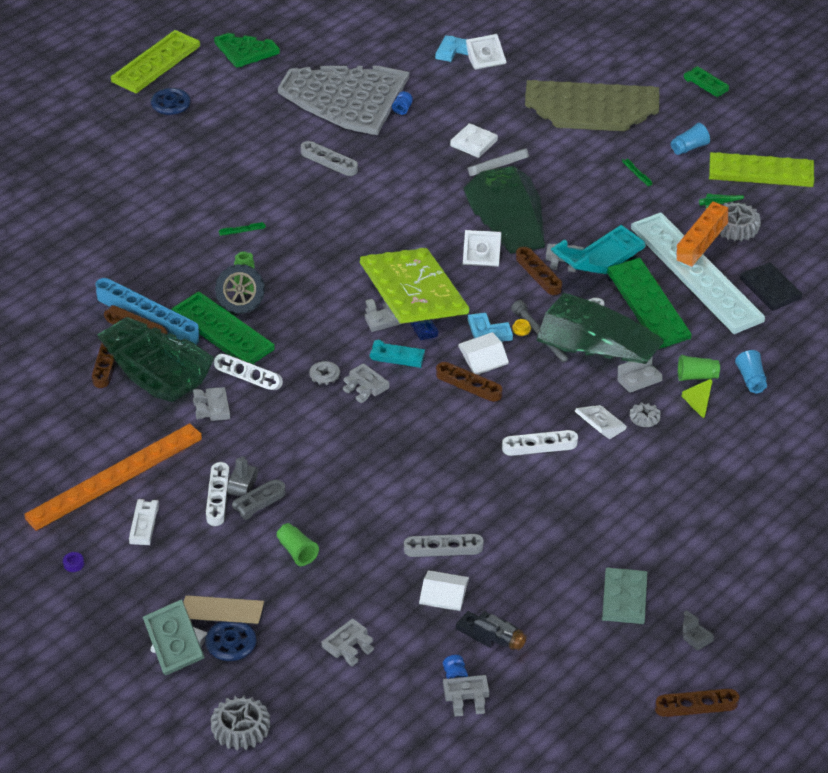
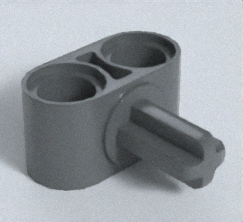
(242, 478)

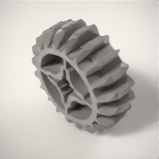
(742, 222)
(243, 729)

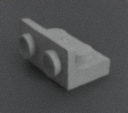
(638, 375)

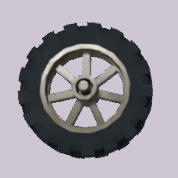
(227, 275)

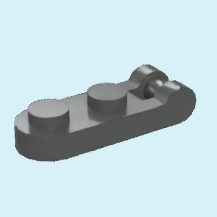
(259, 498)

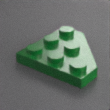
(246, 49)

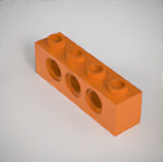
(702, 234)

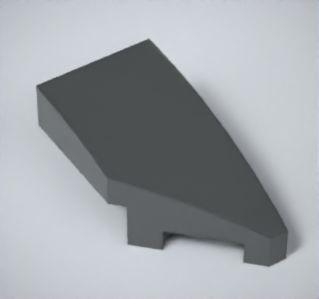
(694, 633)

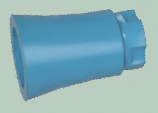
(691, 139)
(752, 371)

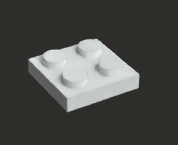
(474, 140)

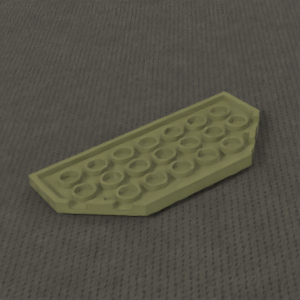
(592, 104)

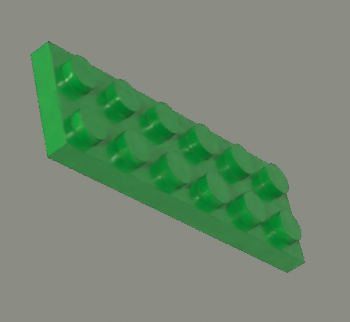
(649, 301)
(224, 329)

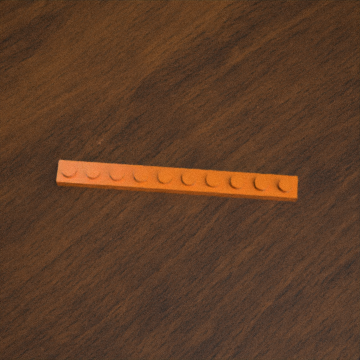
(112, 477)

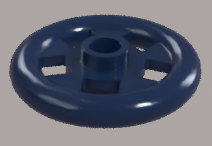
(170, 101)
(230, 640)

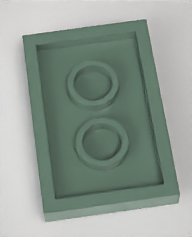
(624, 595)
(173, 637)

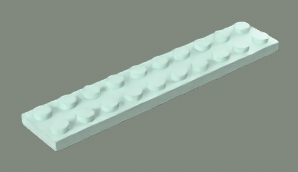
(702, 279)

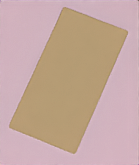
(223, 609)

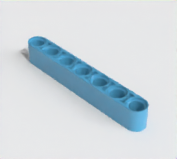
(114, 294)

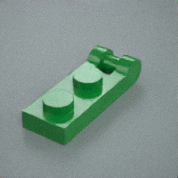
(706, 81)

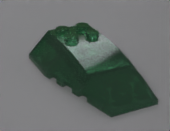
(508, 205)
(593, 328)
(156, 360)

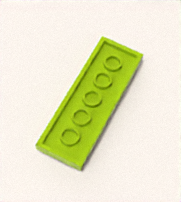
(155, 61)
(761, 169)

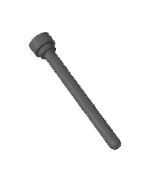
(520, 309)

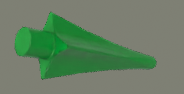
(720, 199)

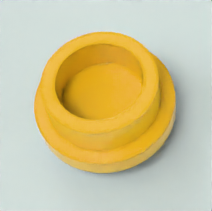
(521, 327)

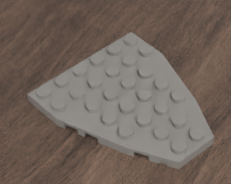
(347, 97)

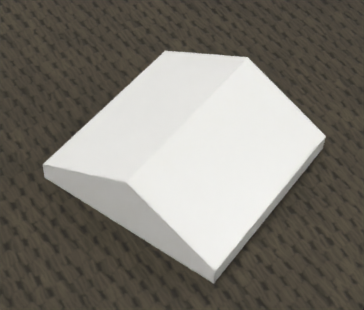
(485, 51)
(482, 248)
(484, 353)
(602, 420)
(443, 590)

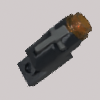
(491, 630)

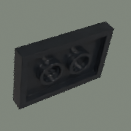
(770, 286)

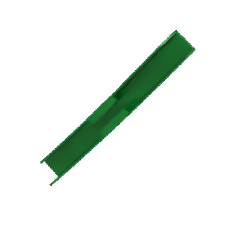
(643, 178)
(225, 231)

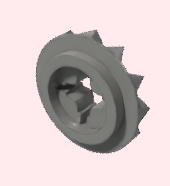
(321, 368)
(641, 419)

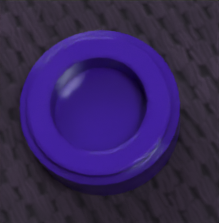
(73, 562)

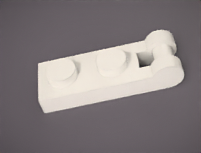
(143, 522)

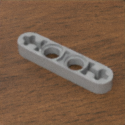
(497, 162)
(345, 166)
(443, 545)

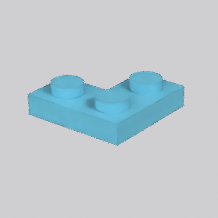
(450, 46)
(480, 326)

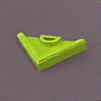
(698, 397)

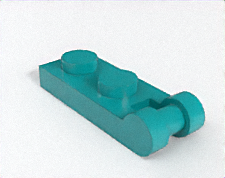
(397, 354)

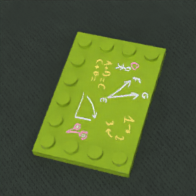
(414, 285)

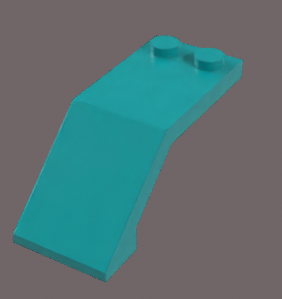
(606, 252)

